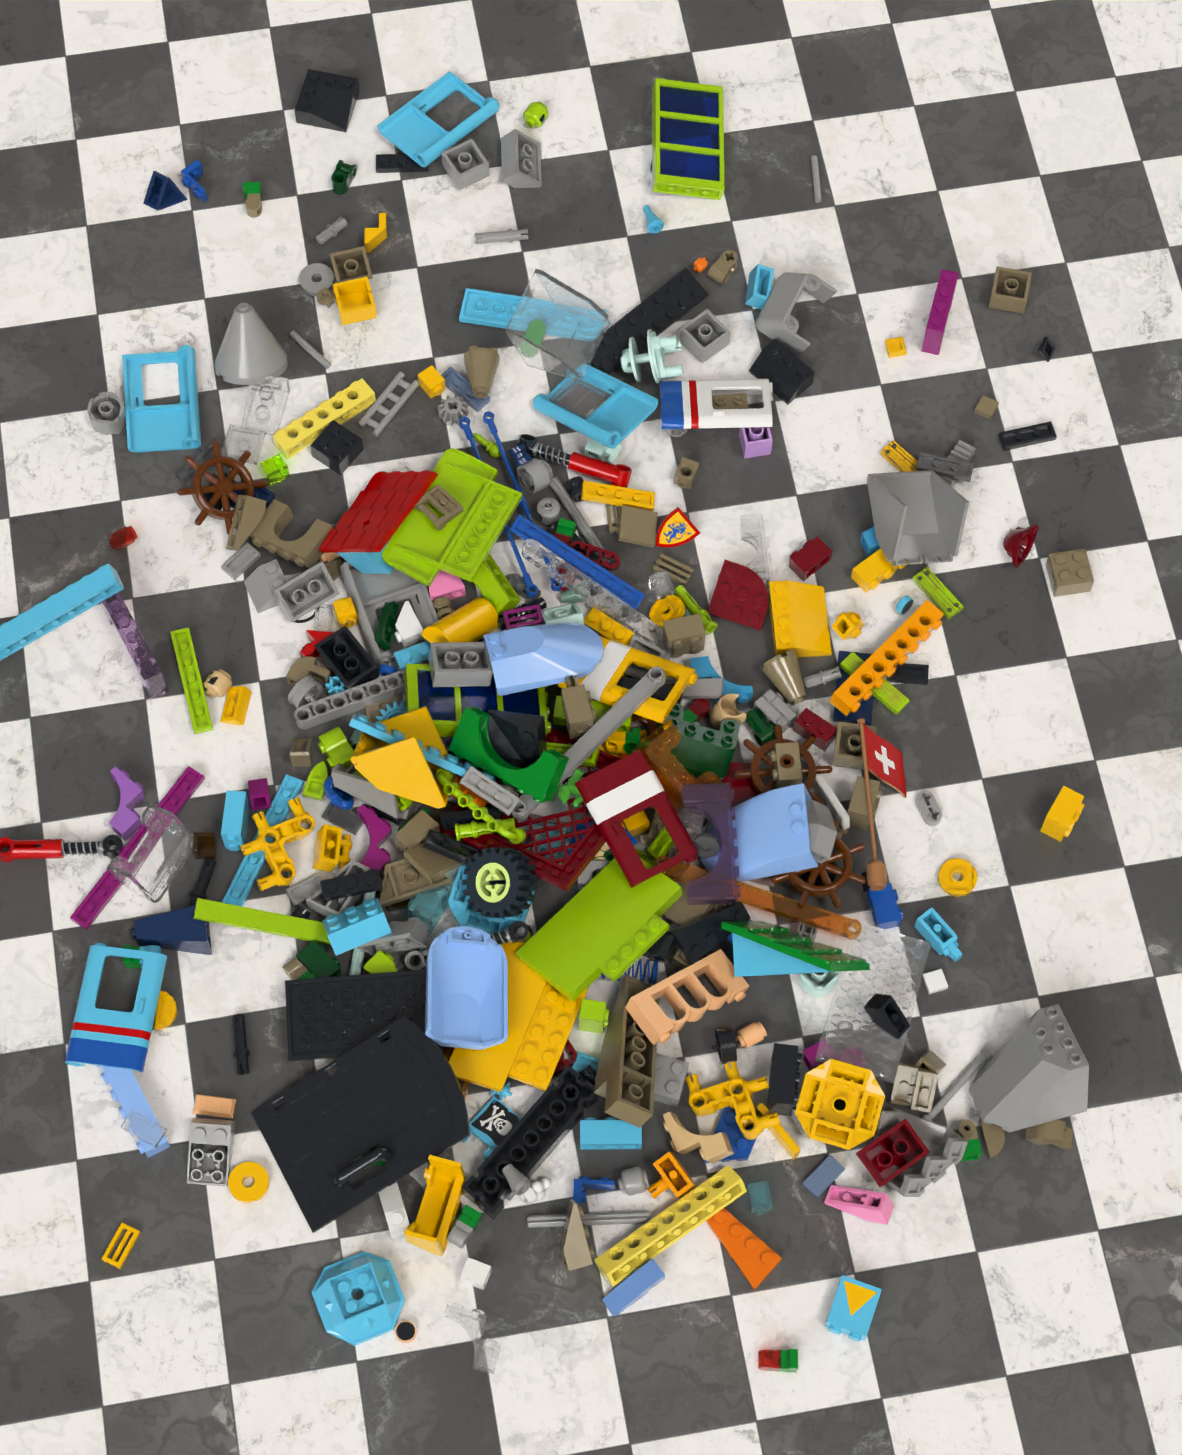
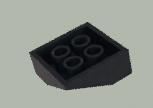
(327, 100)
(517, 737)

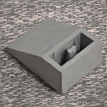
(210, 1151)

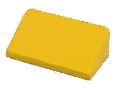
(236, 705)

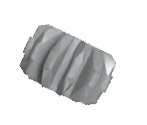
(452, 409)

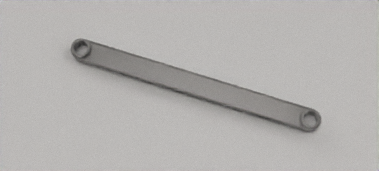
(600, 732)

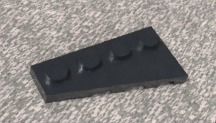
(704, 934)

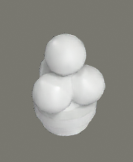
(536, 1190)

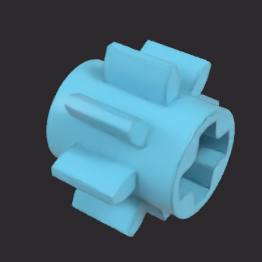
(335, 685)

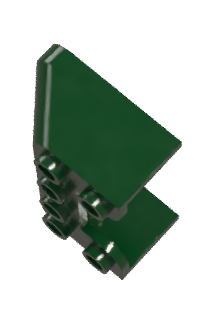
(703, 747)

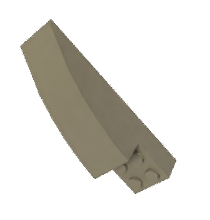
(627, 1062)

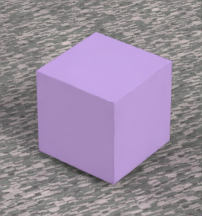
(755, 441)

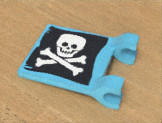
(492, 1124)

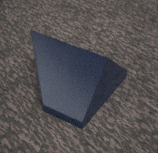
(162, 192)

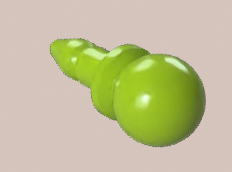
(491, 447)

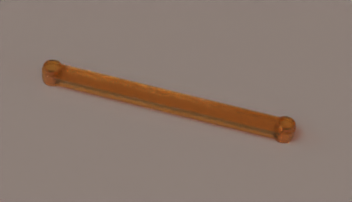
(774, 902)

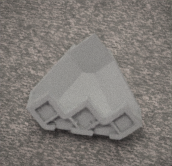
(821, 830)
(944, 1146)

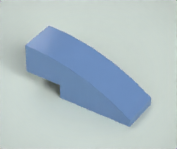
(633, 1287)

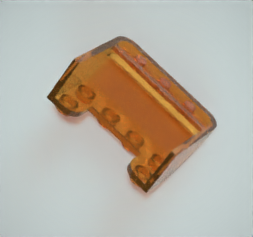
(667, 767)

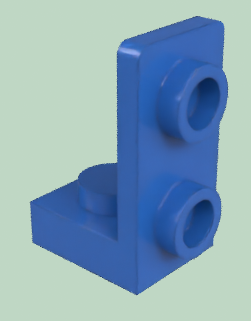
(189, 175)
(586, 1183)

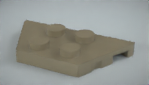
(405, 882)

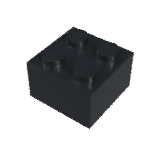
(336, 447)

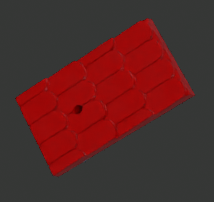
(375, 518)

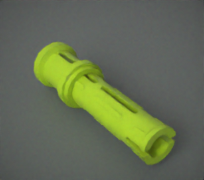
(694, 608)
(475, 829)

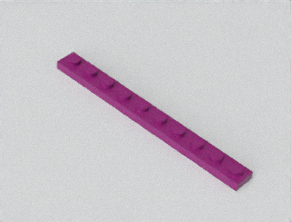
(108, 884)

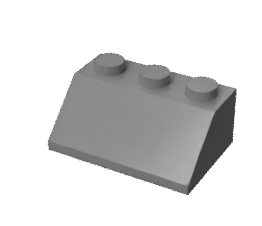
(520, 160)
(305, 592)
(404, 937)

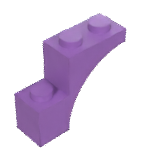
(126, 819)

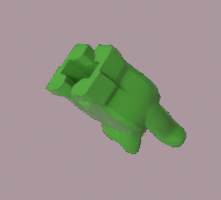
(564, 791)

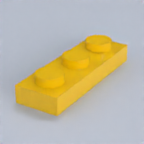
(607, 627)

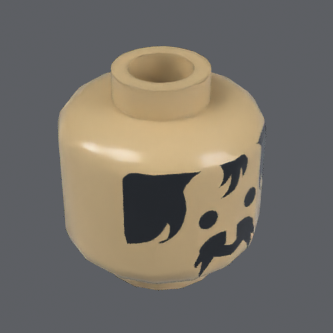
(217, 683)

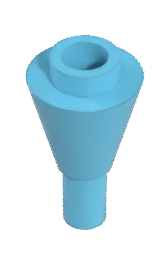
(654, 224)

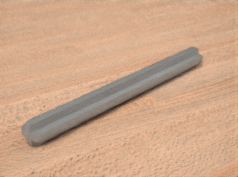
(576, 515)
(607, 1218)

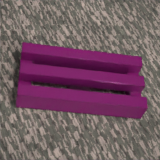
(519, 610)

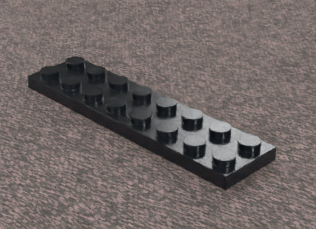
(654, 313)

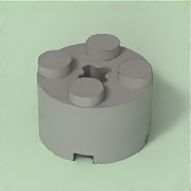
(107, 413)

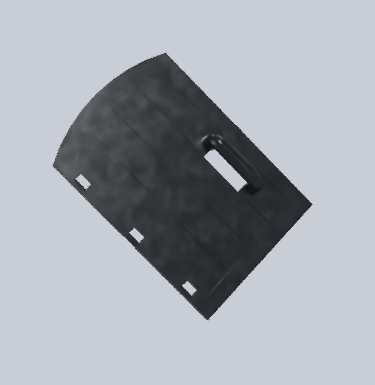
(382, 1096)

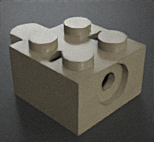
(577, 708)

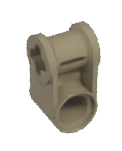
(724, 267)

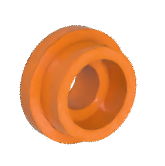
(700, 264)

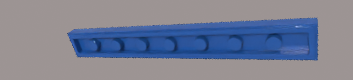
(527, 530)

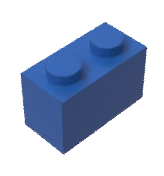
(884, 907)

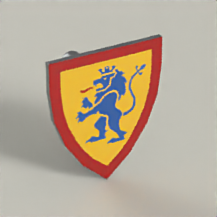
(675, 530)

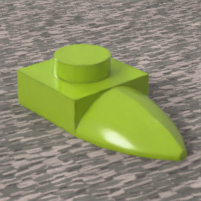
(315, 781)

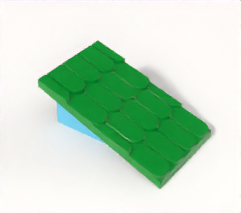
(773, 950)

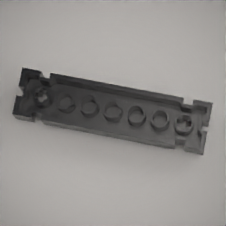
(531, 1140)

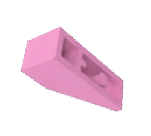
(861, 1203)

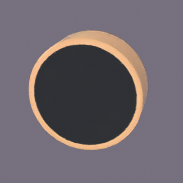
(405, 1331)

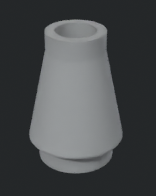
(517, 1181)

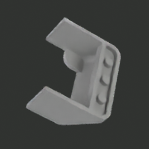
(775, 315)

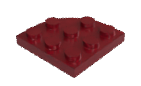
(740, 596)

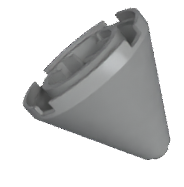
(249, 350)

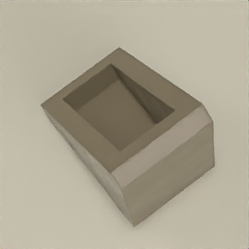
(301, 752)

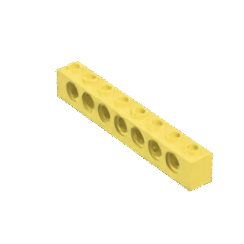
(670, 1225)

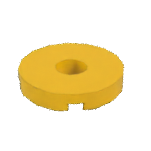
(658, 609)
(953, 887)
(244, 1171)

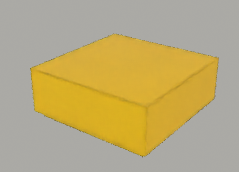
(895, 347)

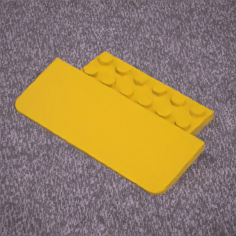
(537, 1032)

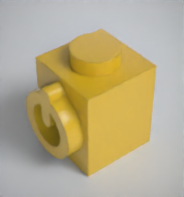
(345, 612)

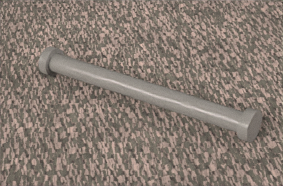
(985, 1054)

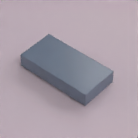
(823, 1176)

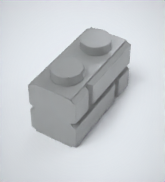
(775, 710)

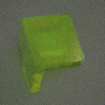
(275, 469)

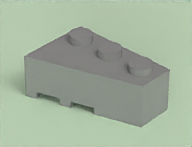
(317, 904)

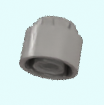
(534, 475)

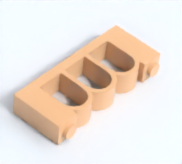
(659, 1026)

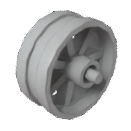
(304, 691)

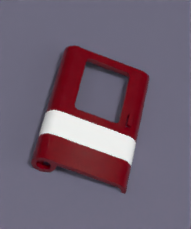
(622, 792)

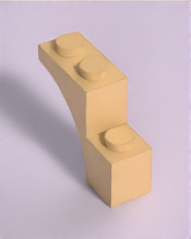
(712, 1149)

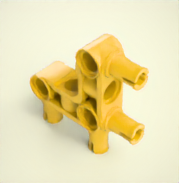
(275, 852)
(723, 1095)

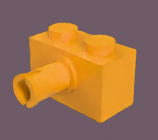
(672, 1177)

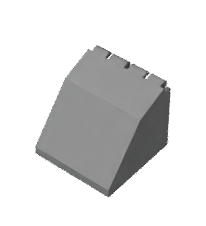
(916, 516)

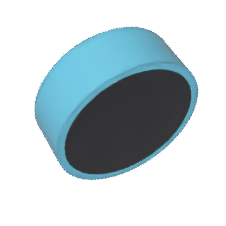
(904, 604)

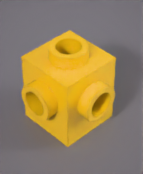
(848, 625)

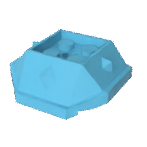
(467, 916)
(364, 1318)

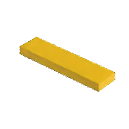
(617, 495)

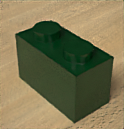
(318, 962)

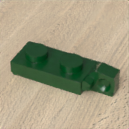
(386, 626)

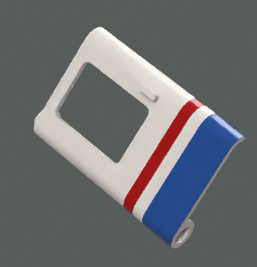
(689, 404)

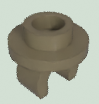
(326, 297)

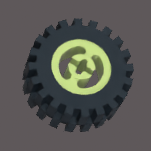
(499, 899)

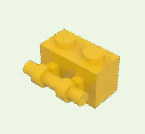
(328, 848)

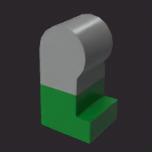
(465, 1226)

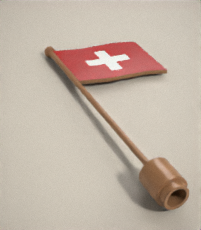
(887, 765)

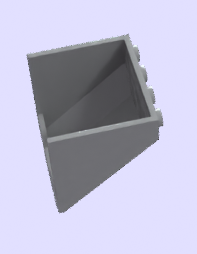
(1033, 1075)

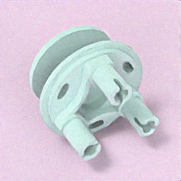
(657, 349)

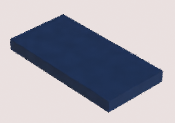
(866, 707)

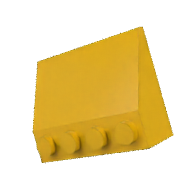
(799, 619)

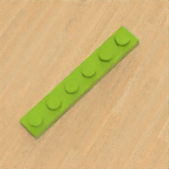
(191, 680)

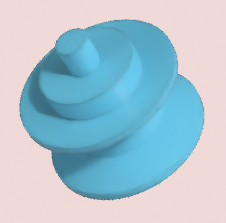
(505, 1092)

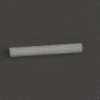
(816, 179)
(313, 352)

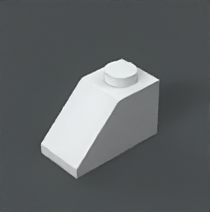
(408, 627)

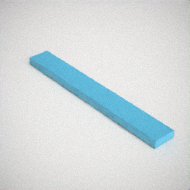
(253, 863)

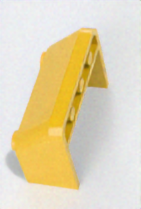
(438, 1205)

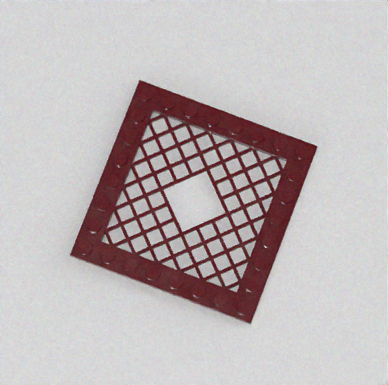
(584, 851)

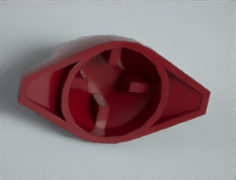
(1019, 543)

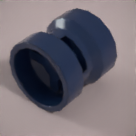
(520, 455)

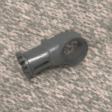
(521, 588)

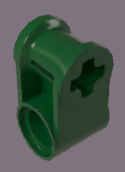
(343, 177)

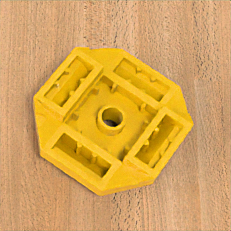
(845, 1082)

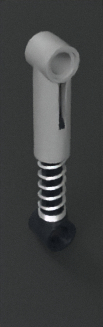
(508, 935)

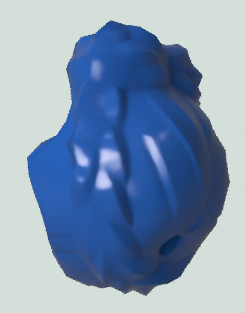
(337, 796)

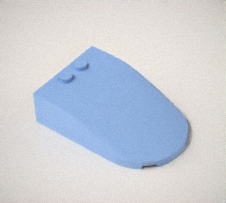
(771, 834)

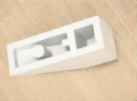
(394, 1210)

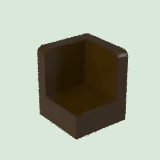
(204, 845)

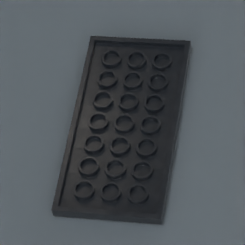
(342, 1011)

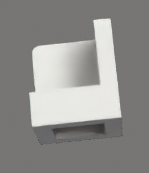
(476, 1273)

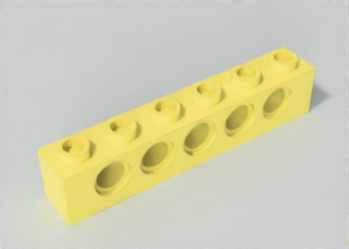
(306, 436)

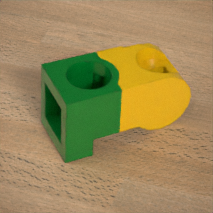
(623, 742)

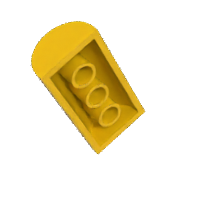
(464, 624)

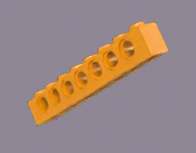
(927, 614)

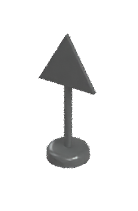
(707, 843)

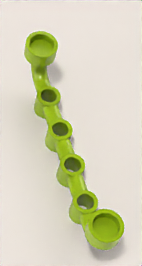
(444, 777)

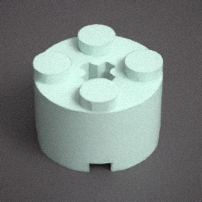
(818, 984)

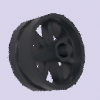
(725, 1044)

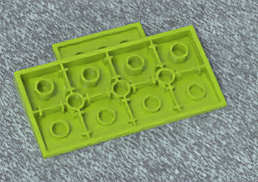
(600, 930)

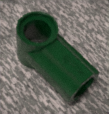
(762, 730)

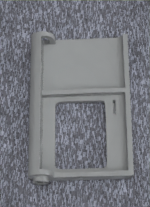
(372, 591)

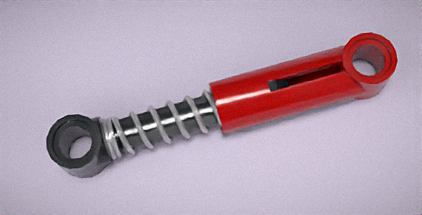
(615, 474)
(57, 848)

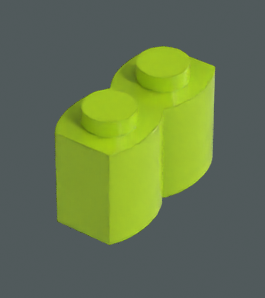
(336, 748)

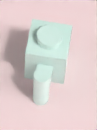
(599, 451)

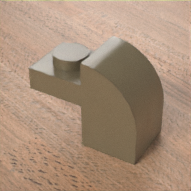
(307, 666)
(1050, 1133)

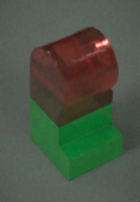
(778, 1360)

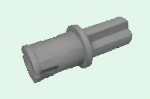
(332, 230)
(822, 677)

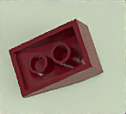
(893, 1153)

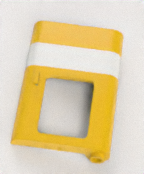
(616, 660)

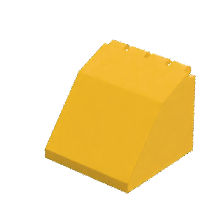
(402, 765)

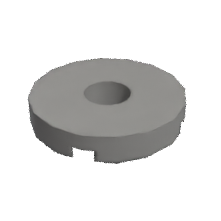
(313, 271)

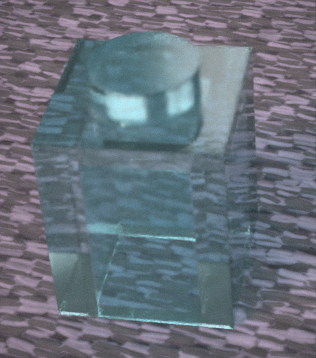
(759, 1197)

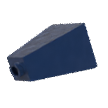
(174, 931)

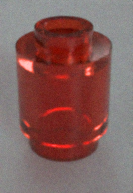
(122, 538)

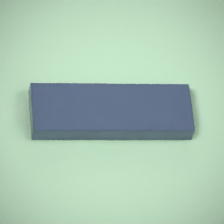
(461, 387)

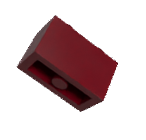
(810, 558)
(813, 725)

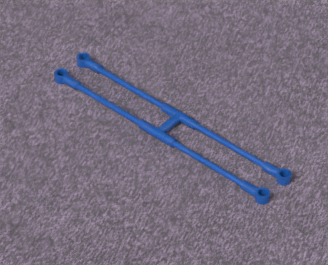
(523, 503)

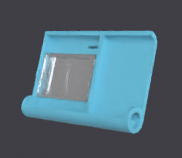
(597, 406)

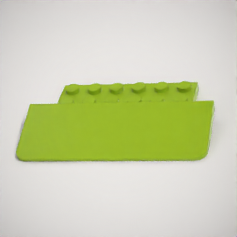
(466, 540)

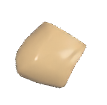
(726, 709)

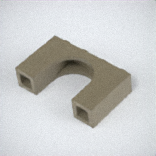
(301, 551)

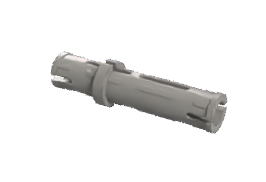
(501, 236)

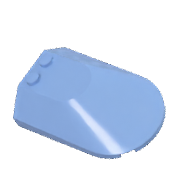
(542, 655)
(466, 990)

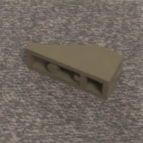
(246, 517)

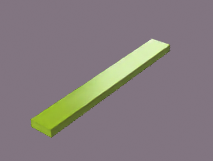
(260, 921)

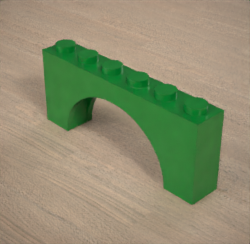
(473, 744)

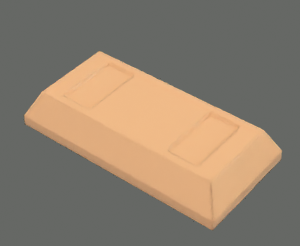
(214, 1106)

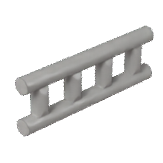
(389, 414)

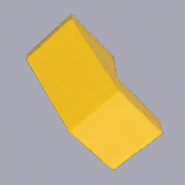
(375, 236)

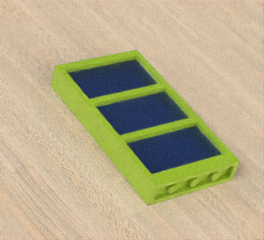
(687, 139)
(448, 703)

